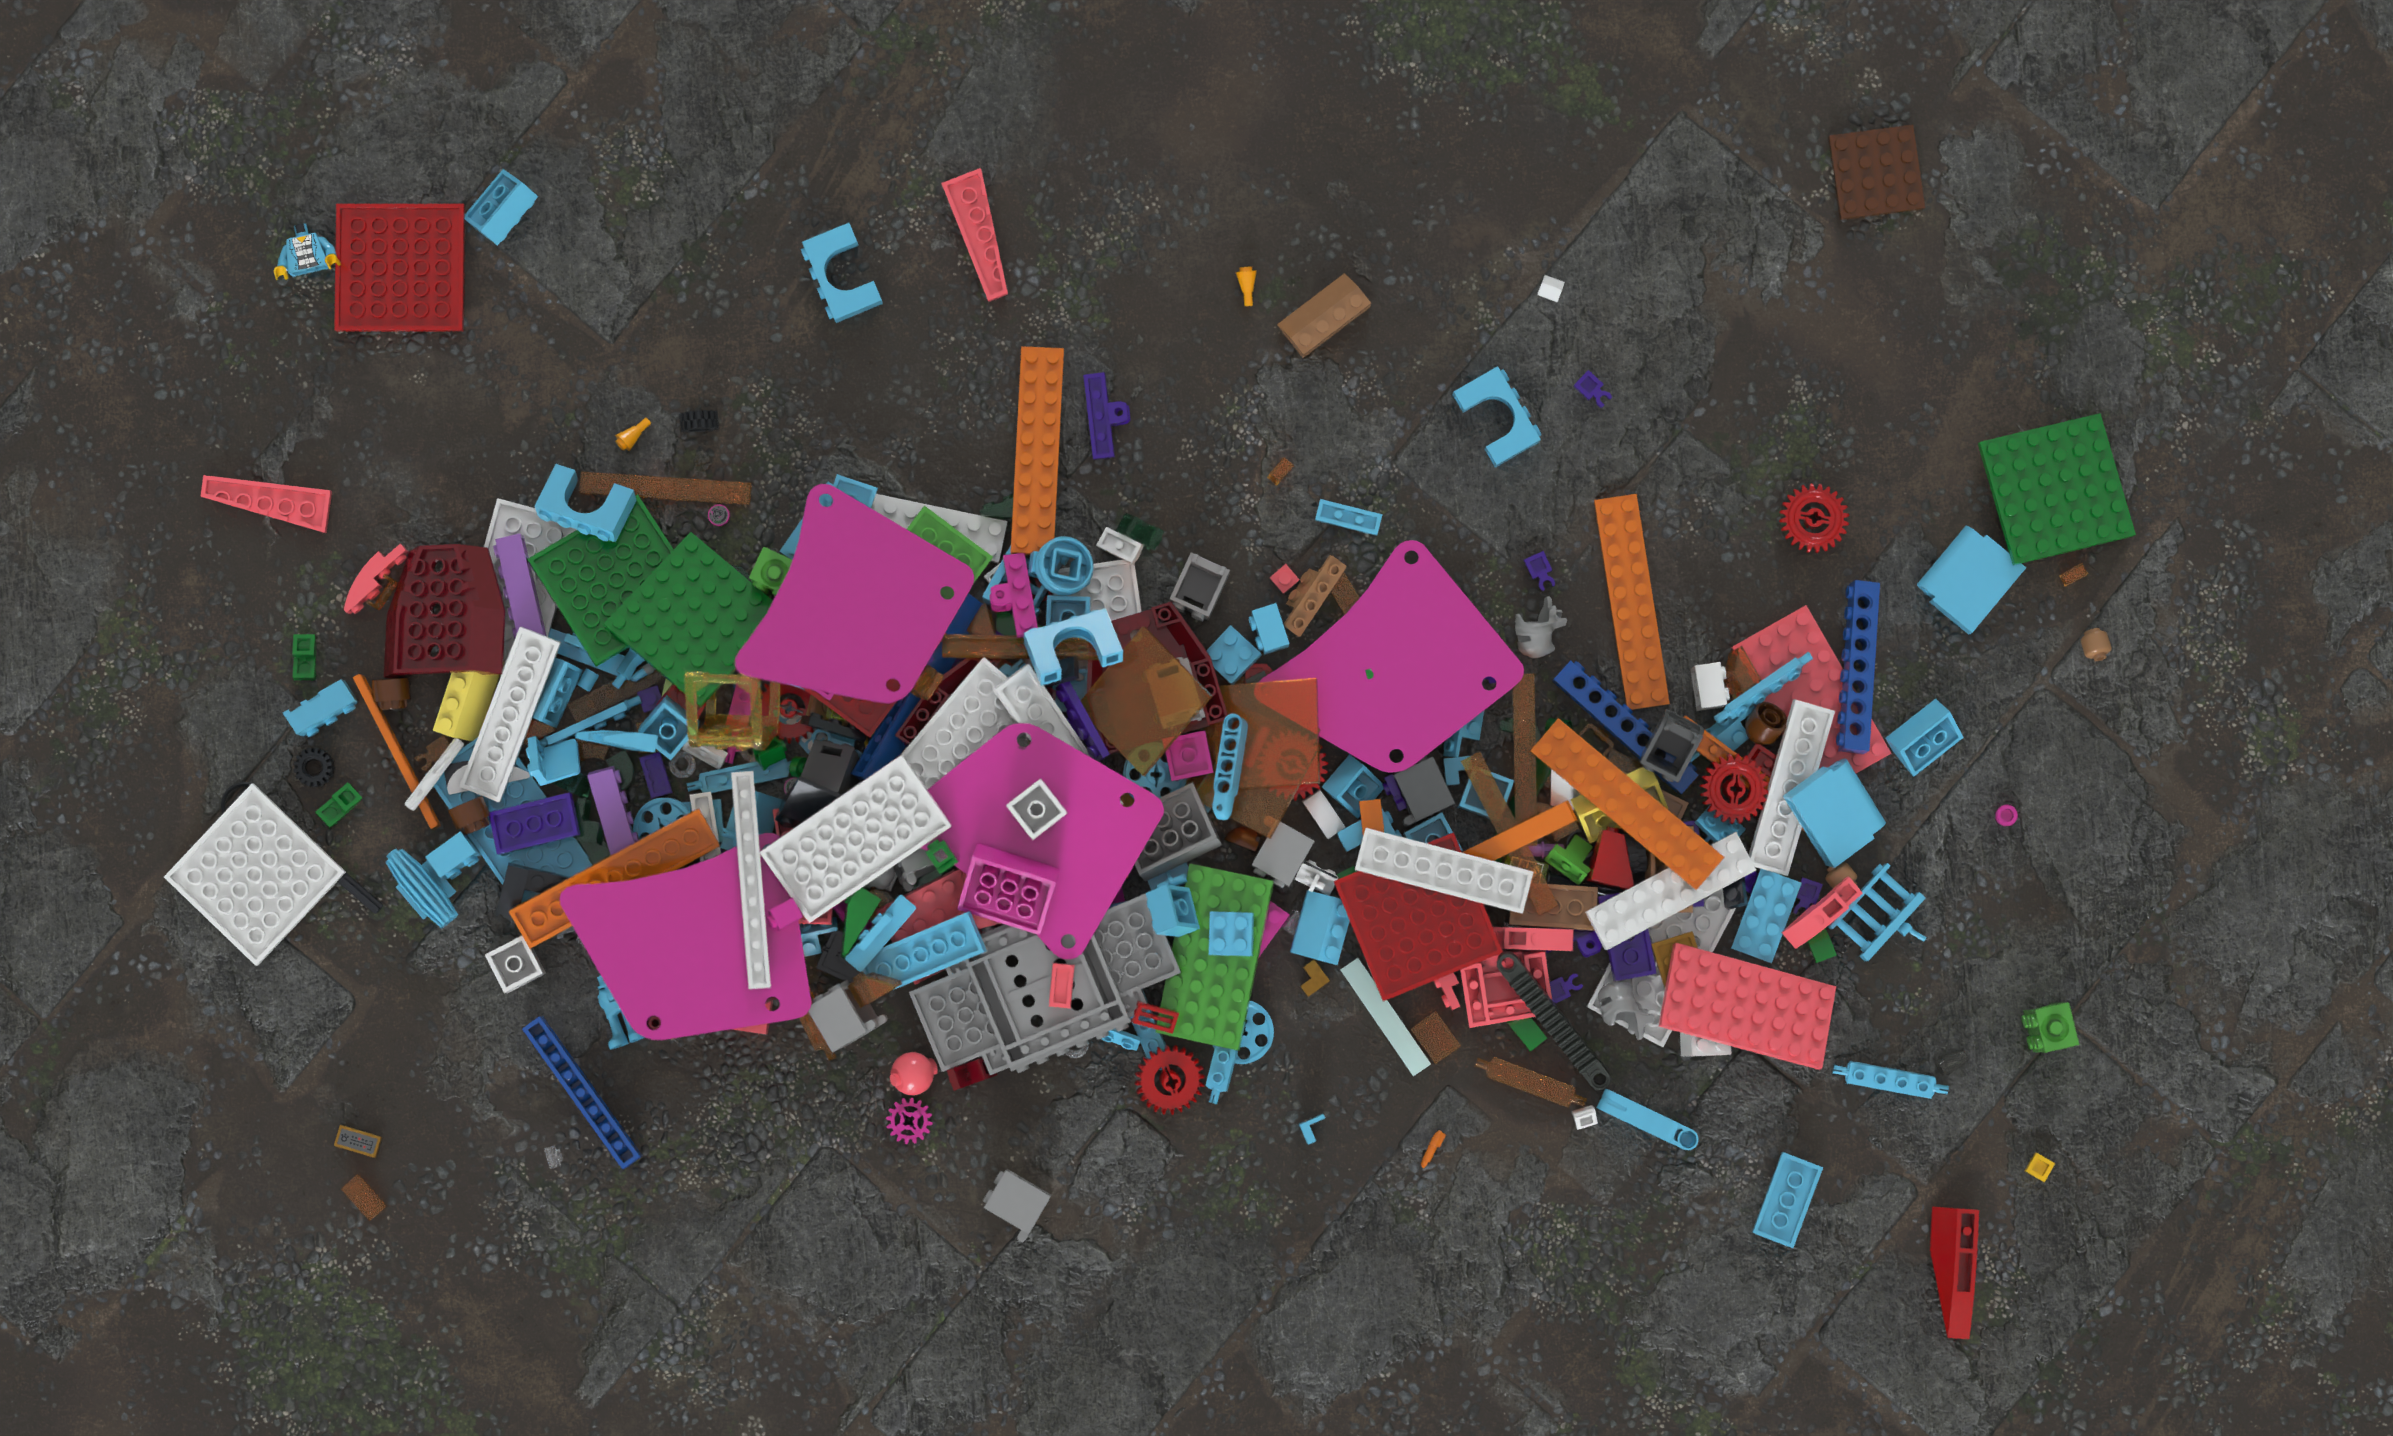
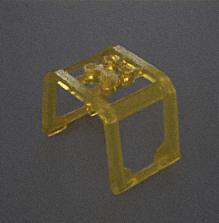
(731, 730)

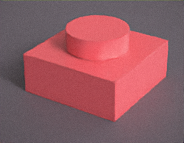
(1284, 579)

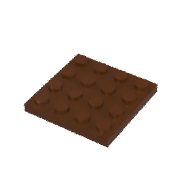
(1876, 172)

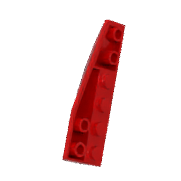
(1954, 1265)

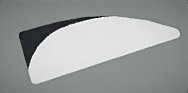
(455, 772)

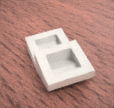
(1323, 814)

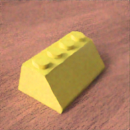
(466, 704)
(1594, 820)

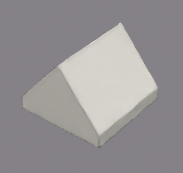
(1551, 288)
(1584, 1117)

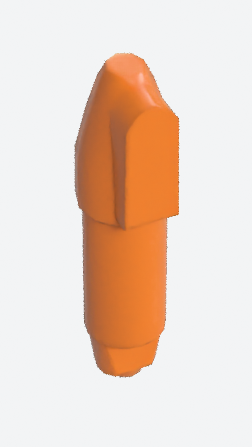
(1435, 1142)

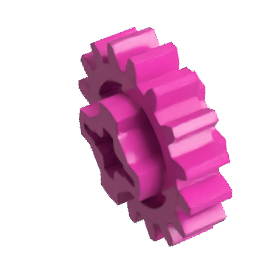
(901, 1126)

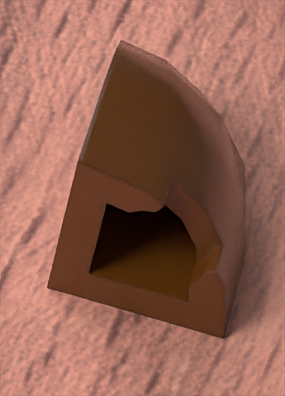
(1244, 838)

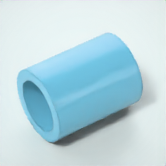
(587, 679)

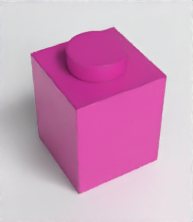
(784, 914)

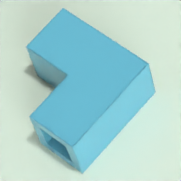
(1451, 769)

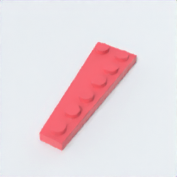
(973, 215)
(283, 502)

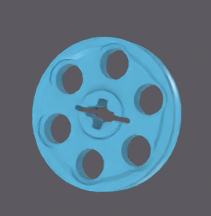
(1152, 784)
(659, 818)
(1253, 1030)

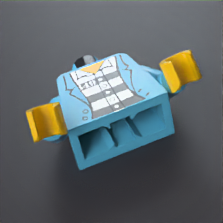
(305, 254)

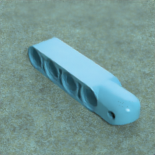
(1226, 800)
(1647, 1120)

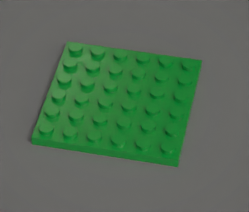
(2056, 489)
(597, 576)
(691, 615)

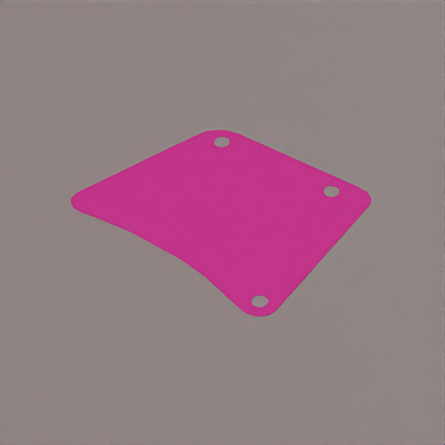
(855, 605)
(1425, 658)
(1090, 844)
(678, 948)

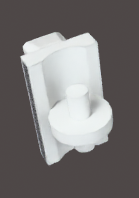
(1316, 877)

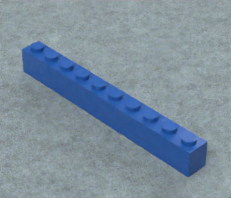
(884, 744)

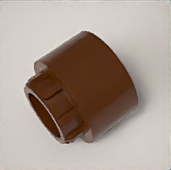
(391, 693)
(1765, 723)
(470, 815)

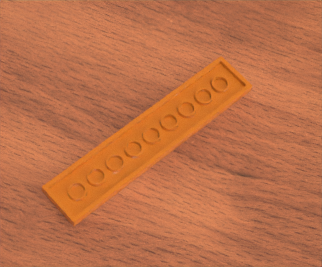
(1037, 448)
(1631, 602)
(1627, 804)
(652, 855)

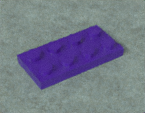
(534, 823)
(1633, 956)

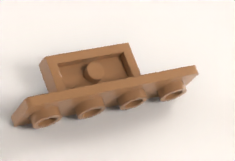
(1311, 594)

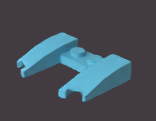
(624, 740)

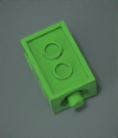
(770, 571)
(2050, 1027)

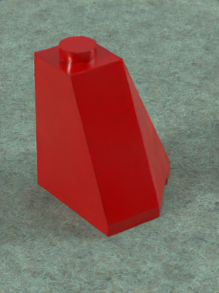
(1610, 861)

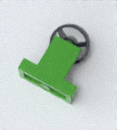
(1570, 860)

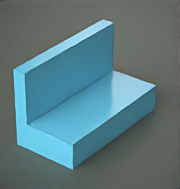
(1306, 1130)

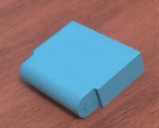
(1969, 578)
(1835, 812)

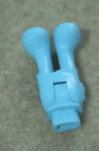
(612, 1010)

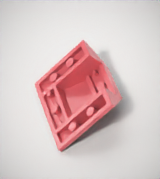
(1489, 994)

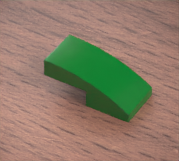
(304, 656)
(339, 805)
(1821, 946)
(1528, 1032)

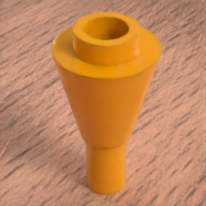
(1246, 280)
(628, 437)

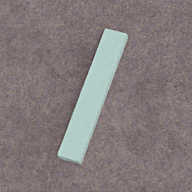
(1385, 1017)

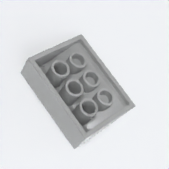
(1180, 834)

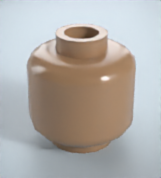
(2096, 644)
(1839, 873)

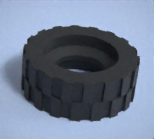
(1636, 854)

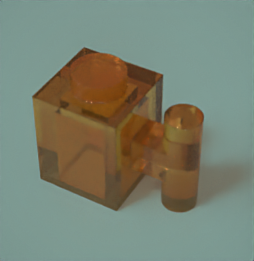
(927, 683)

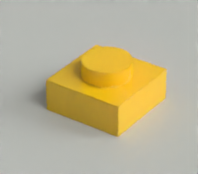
(2039, 1167)

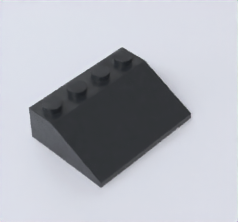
(803, 801)

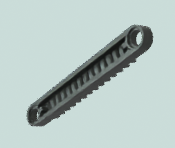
(1553, 1020)

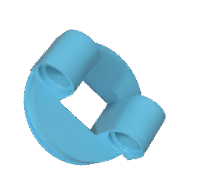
(1043, 565)

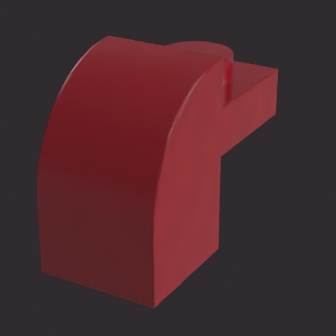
(968, 1074)

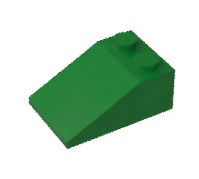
(857, 913)

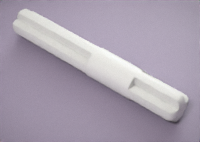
(434, 774)

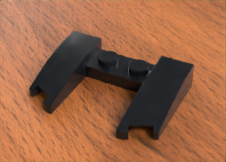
(525, 878)

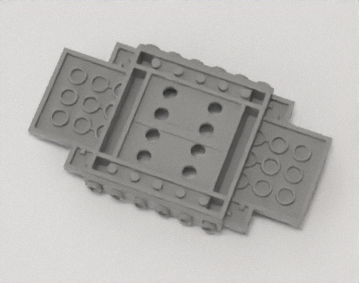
(982, 1009)

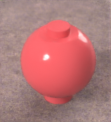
(913, 1073)

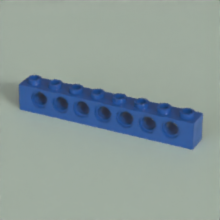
(1869, 594)
(1564, 681)
(582, 1092)

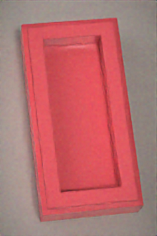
(1061, 985)

